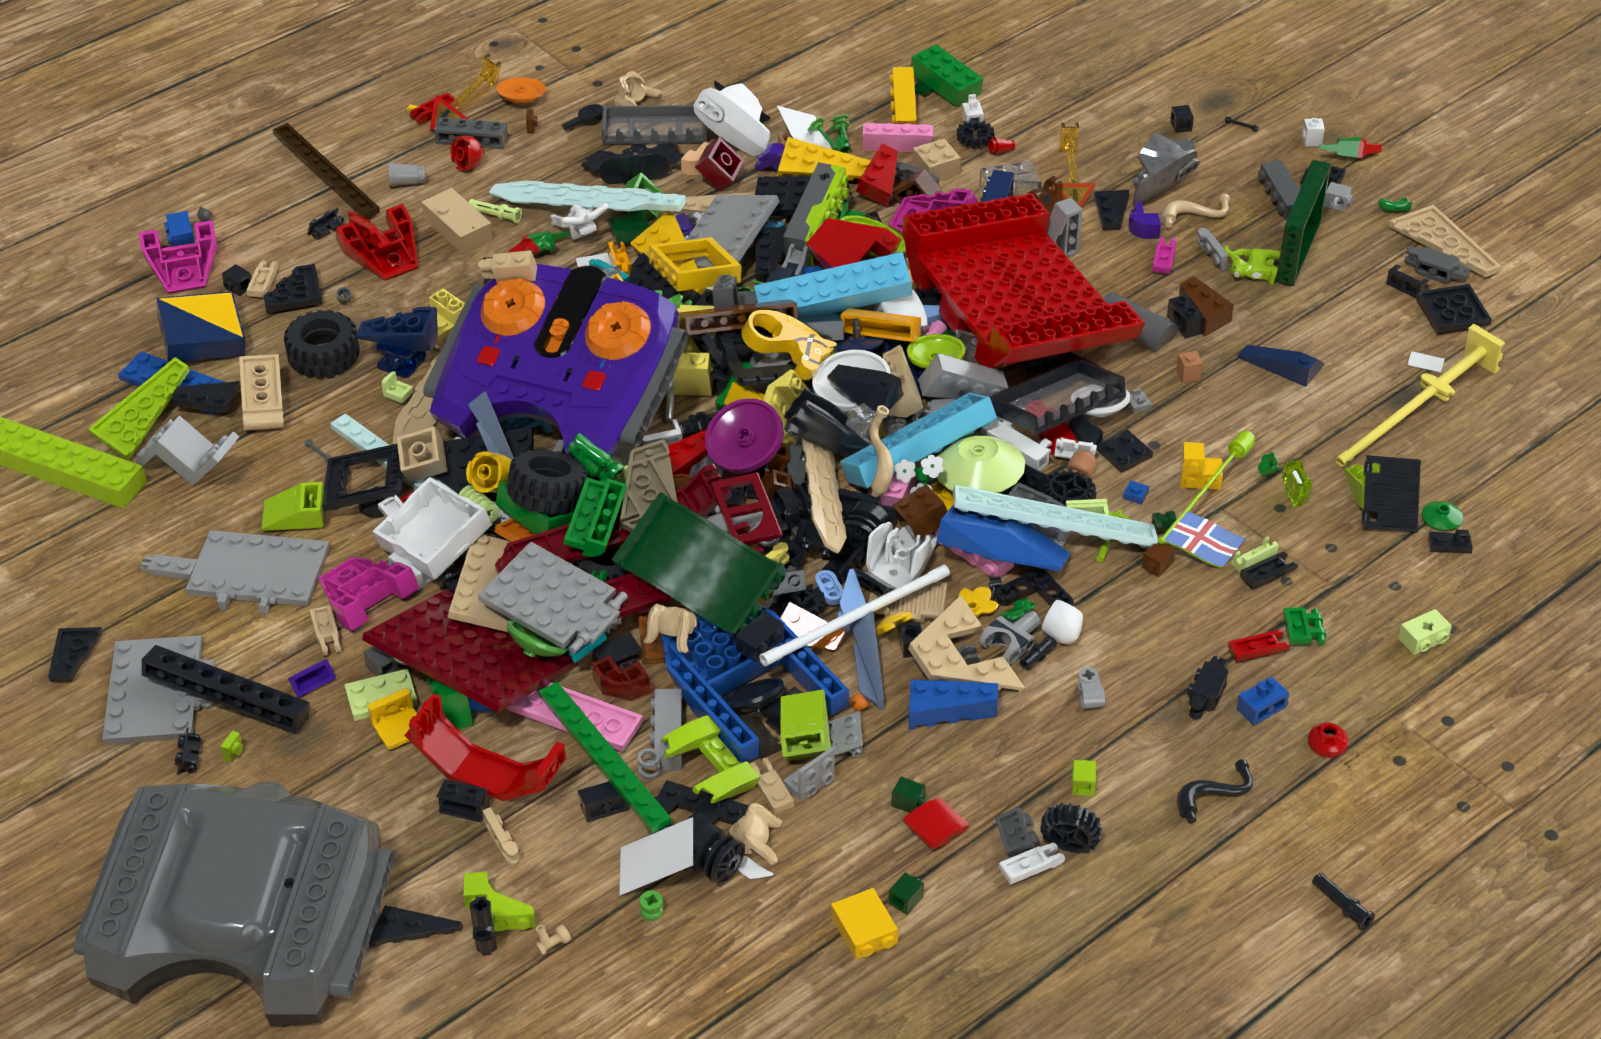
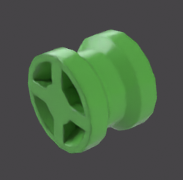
(652, 911)

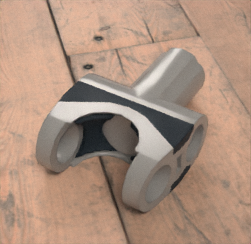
(1012, 635)

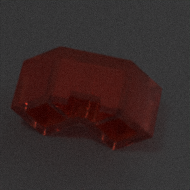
(624, 683)

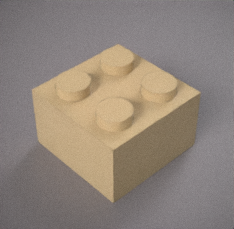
(937, 159)
(421, 454)

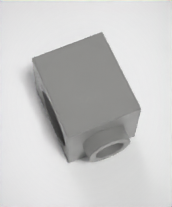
(1338, 197)

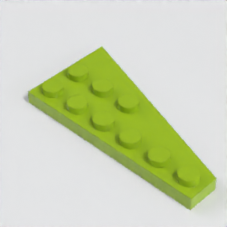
(134, 416)

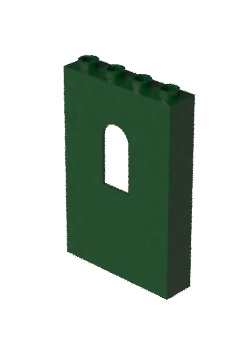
(1303, 222)

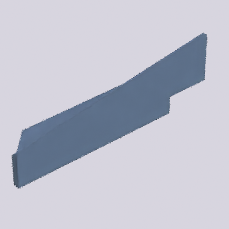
(489, 426)
(868, 660)

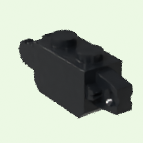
(1208, 687)

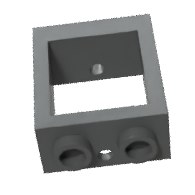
(725, 292)

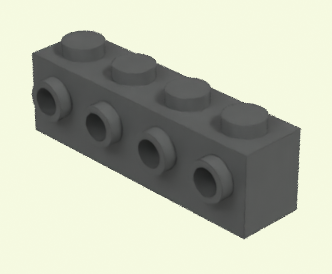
(487, 133)

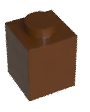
(1158, 558)

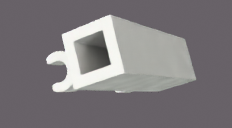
(1035, 454)

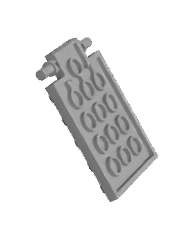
(553, 598)

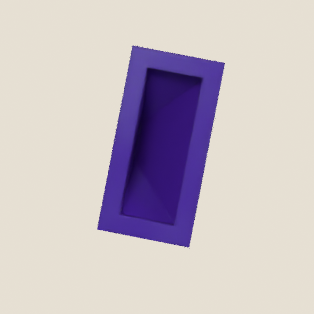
(311, 677)

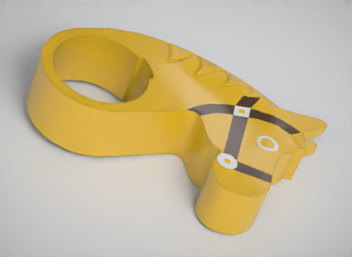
(789, 336)

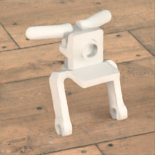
(579, 220)

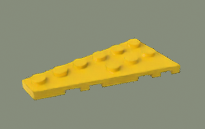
(664, 230)

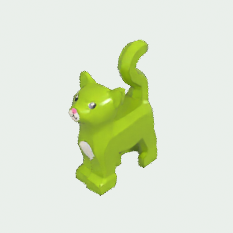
(1258, 264)

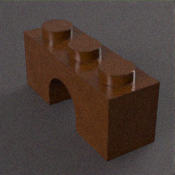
(773, 472)

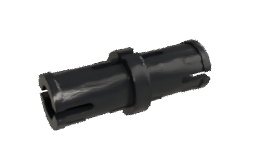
(1038, 652)

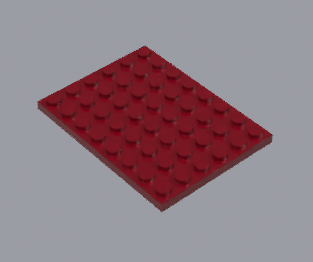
(465, 655)

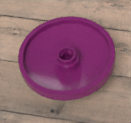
(744, 435)

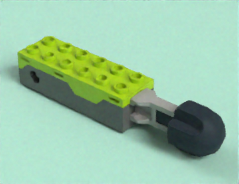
(820, 201)

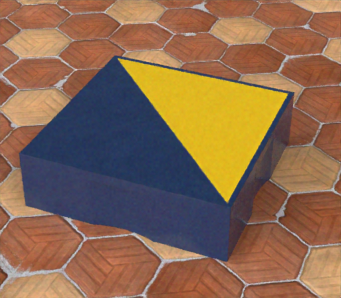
(200, 326)

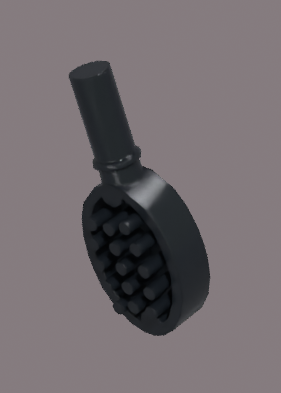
(587, 115)

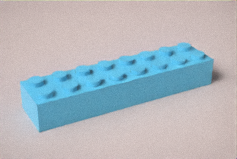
(842, 286)
(923, 436)

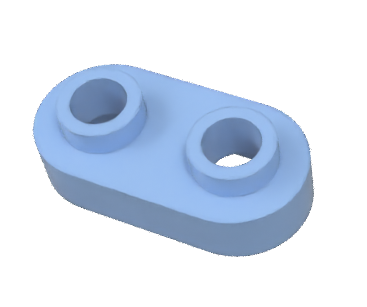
(832, 588)

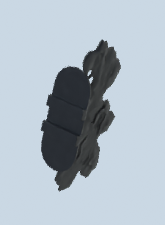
(634, 160)

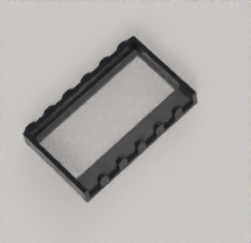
(1058, 395)

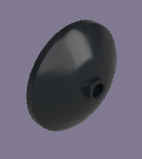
(754, 695)

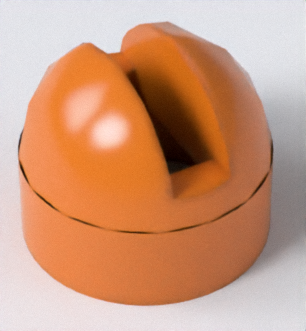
(859, 702)

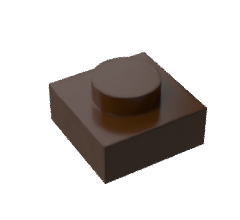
(531, 121)

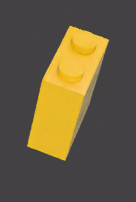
(864, 923)

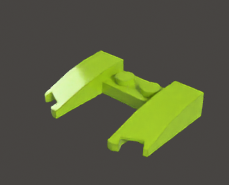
(703, 734)

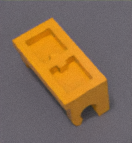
(619, 257)

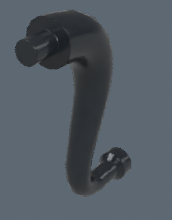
(1190, 791)

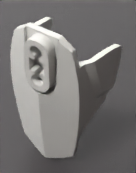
(737, 117)
(897, 555)

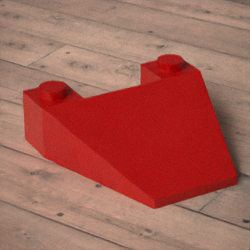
(848, 242)
(389, 260)

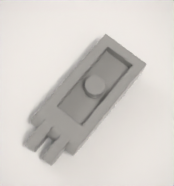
(168, 566)

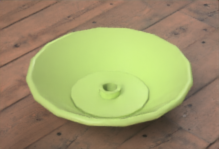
(981, 464)

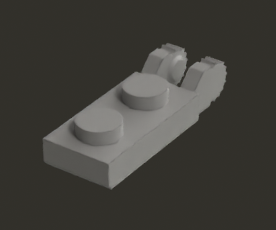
(1213, 248)

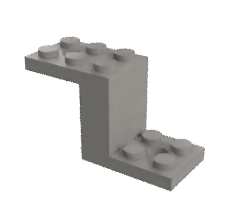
(185, 449)

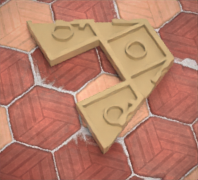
(943, 662)

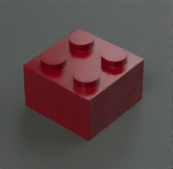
(719, 163)

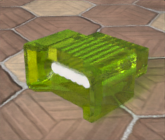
(1296, 482)

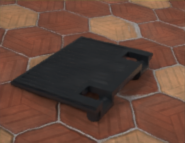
(1391, 493)

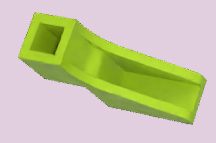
(508, 912)

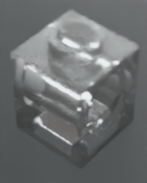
(860, 419)

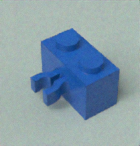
(1262, 700)

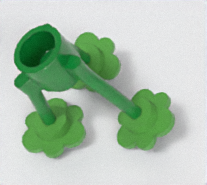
(839, 125)

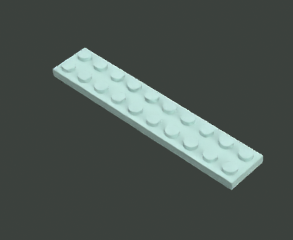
(1056, 516)

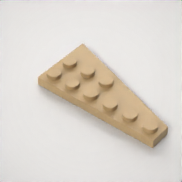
(1439, 233)

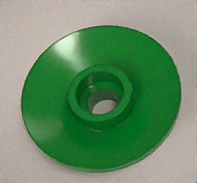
(1442, 516)

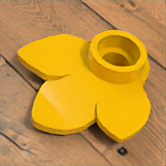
(979, 600)

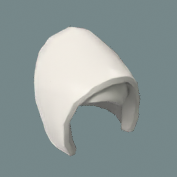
(1063, 623)

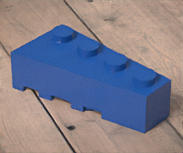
(950, 701)

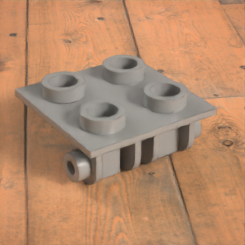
(846, 734)

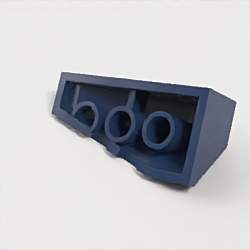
(1285, 363)

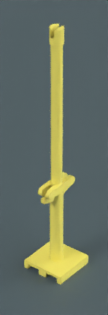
(1480, 349)

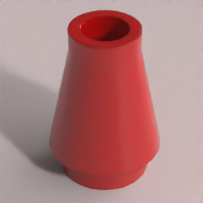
(1000, 145)

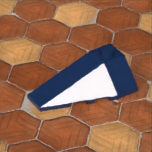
(409, 331)

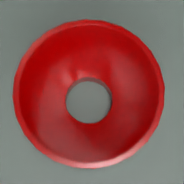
(1327, 745)

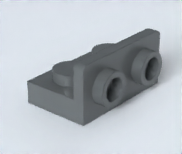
(1016, 831)

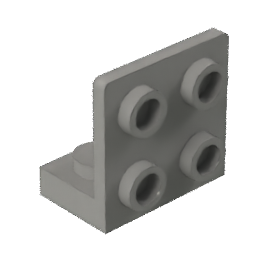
(812, 775)

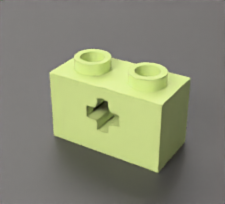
(1424, 632)

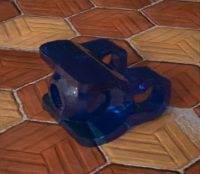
(400, 360)

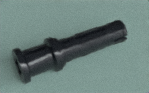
(1350, 906)

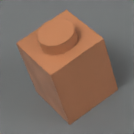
(1189, 367)

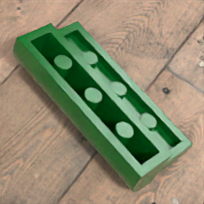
(595, 516)

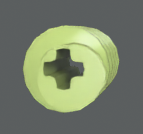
(480, 499)

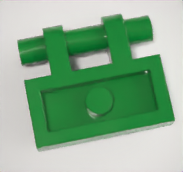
(1298, 629)

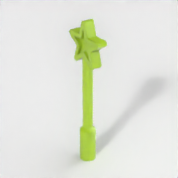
(1104, 548)

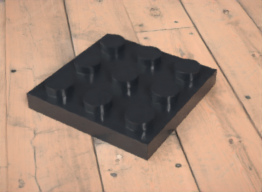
(787, 188)
(1453, 308)

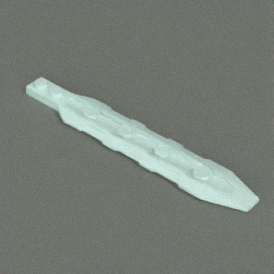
(587, 196)

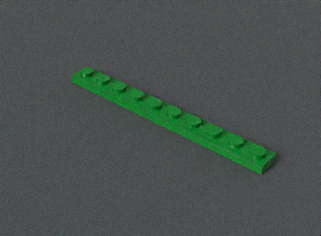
(605, 758)

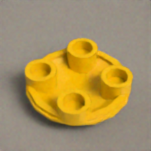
(892, 621)

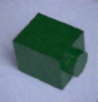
(908, 795)
(906, 893)

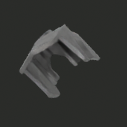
(1164, 167)

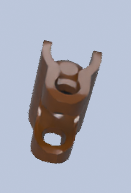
(1048, 195)

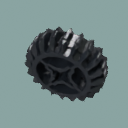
(1069, 487)
(1071, 828)

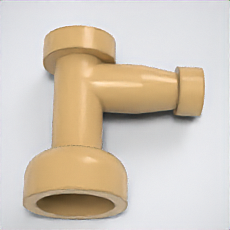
(546, 942)

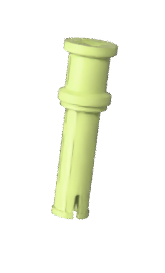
(502, 211)

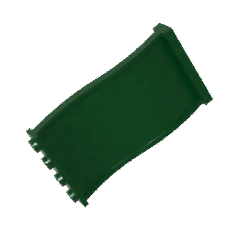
(699, 565)

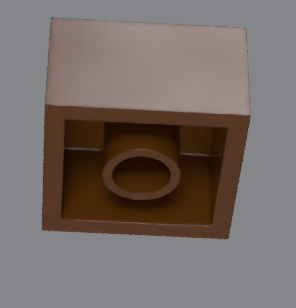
(920, 512)

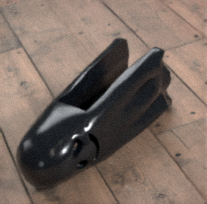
(823, 425)

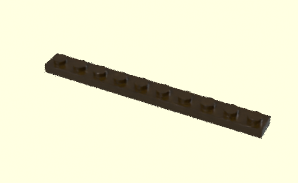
(326, 171)

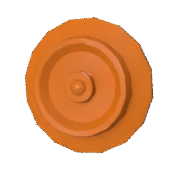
(521, 89)

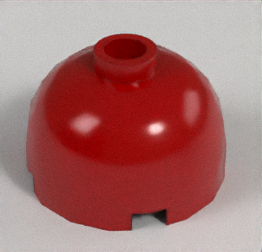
(466, 153)

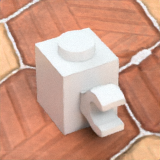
(972, 110)

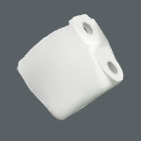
(907, 306)

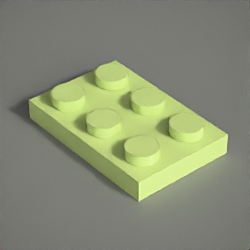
(374, 688)

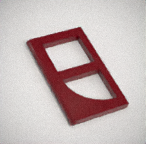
(768, 527)

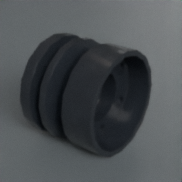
(794, 504)
(861, 522)
(716, 853)

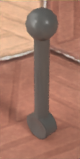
(309, 443)

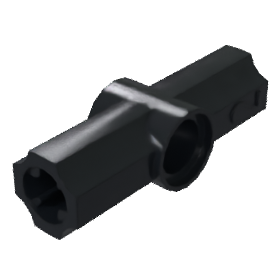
(483, 925)

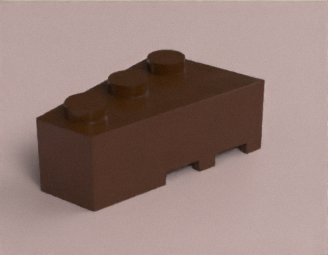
(1213, 306)

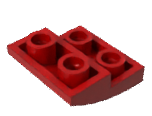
(935, 822)

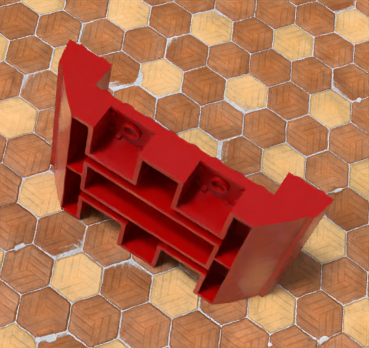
(1010, 282)

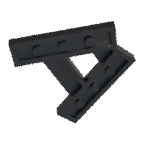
(703, 811)

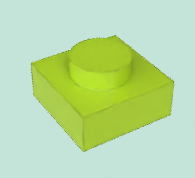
(232, 746)

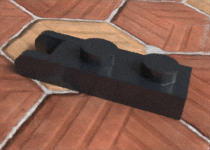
(1267, 570)

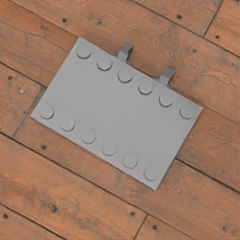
(732, 222)
(258, 569)
(145, 708)

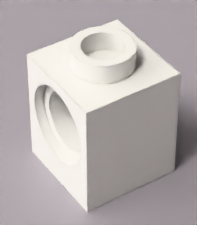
(1313, 132)

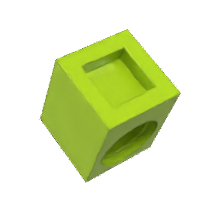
(1084, 778)

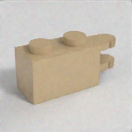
(509, 266)

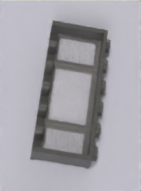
(652, 125)

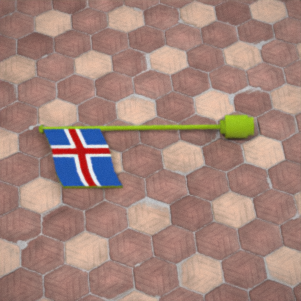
(1201, 536)

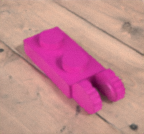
(1164, 256)

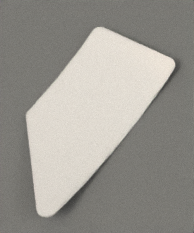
(752, 870)

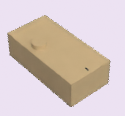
(457, 220)

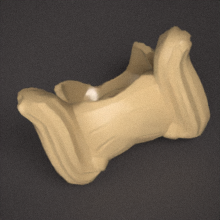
(632, 90)
(670, 622)
(754, 831)

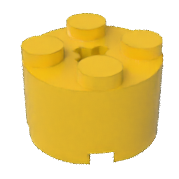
(488, 471)

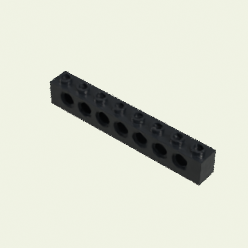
(225, 688)

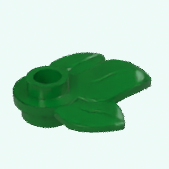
(1019, 609)

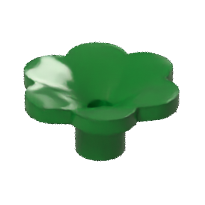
(1268, 464)

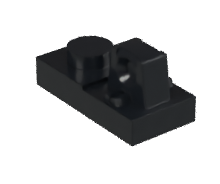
(1450, 542)

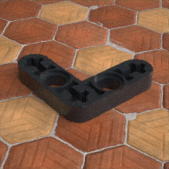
(1040, 586)

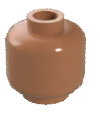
(1083, 462)

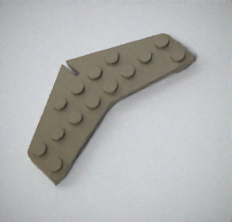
(647, 475)

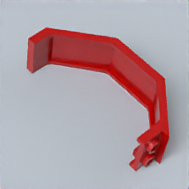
(473, 765)

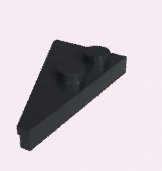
(404, 924)

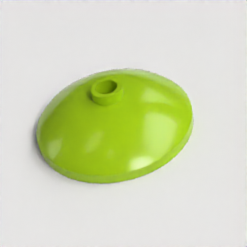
(925, 348)

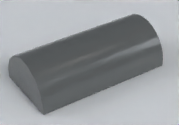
(1156, 330)

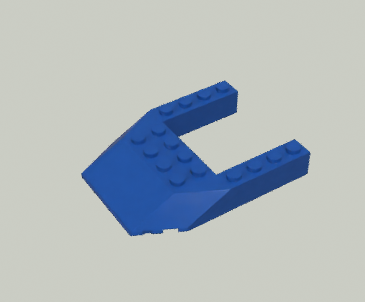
(716, 667)

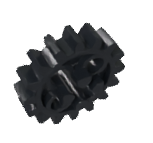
(965, 133)
(696, 423)

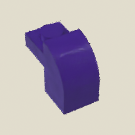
(771, 156)
(1144, 224)

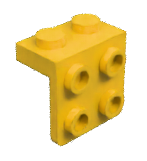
(392, 717)

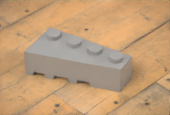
(955, 378)

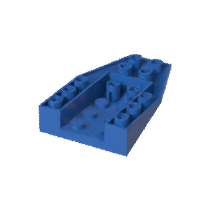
(1000, 540)

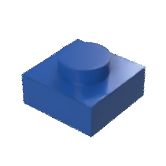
(1136, 492)

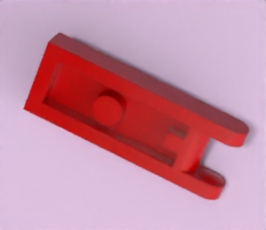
(1257, 646)

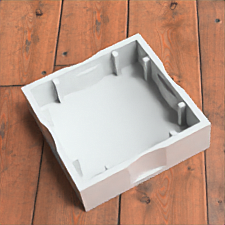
(432, 528)

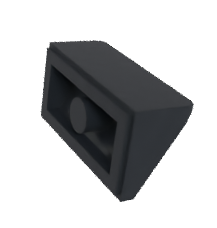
(1085, 430)
(873, 582)

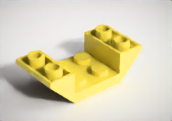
(448, 311)
(781, 395)

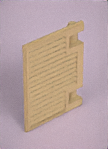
(923, 603)

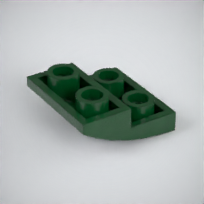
(627, 227)

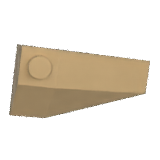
(910, 401)

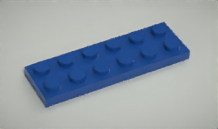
(146, 365)

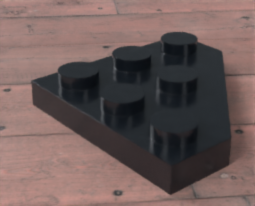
(296, 291)

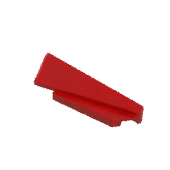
(369, 231)

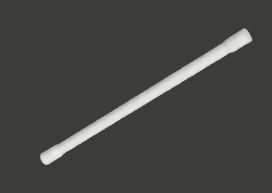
(778, 652)

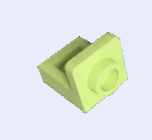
(395, 389)

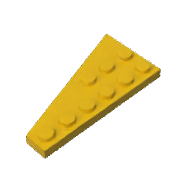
(802, 157)

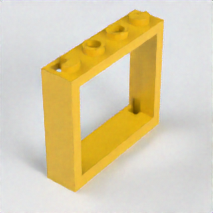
(663, 254)

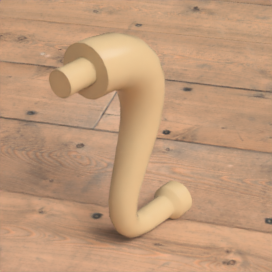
(1176, 207)
(885, 463)

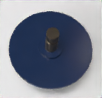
(857, 341)

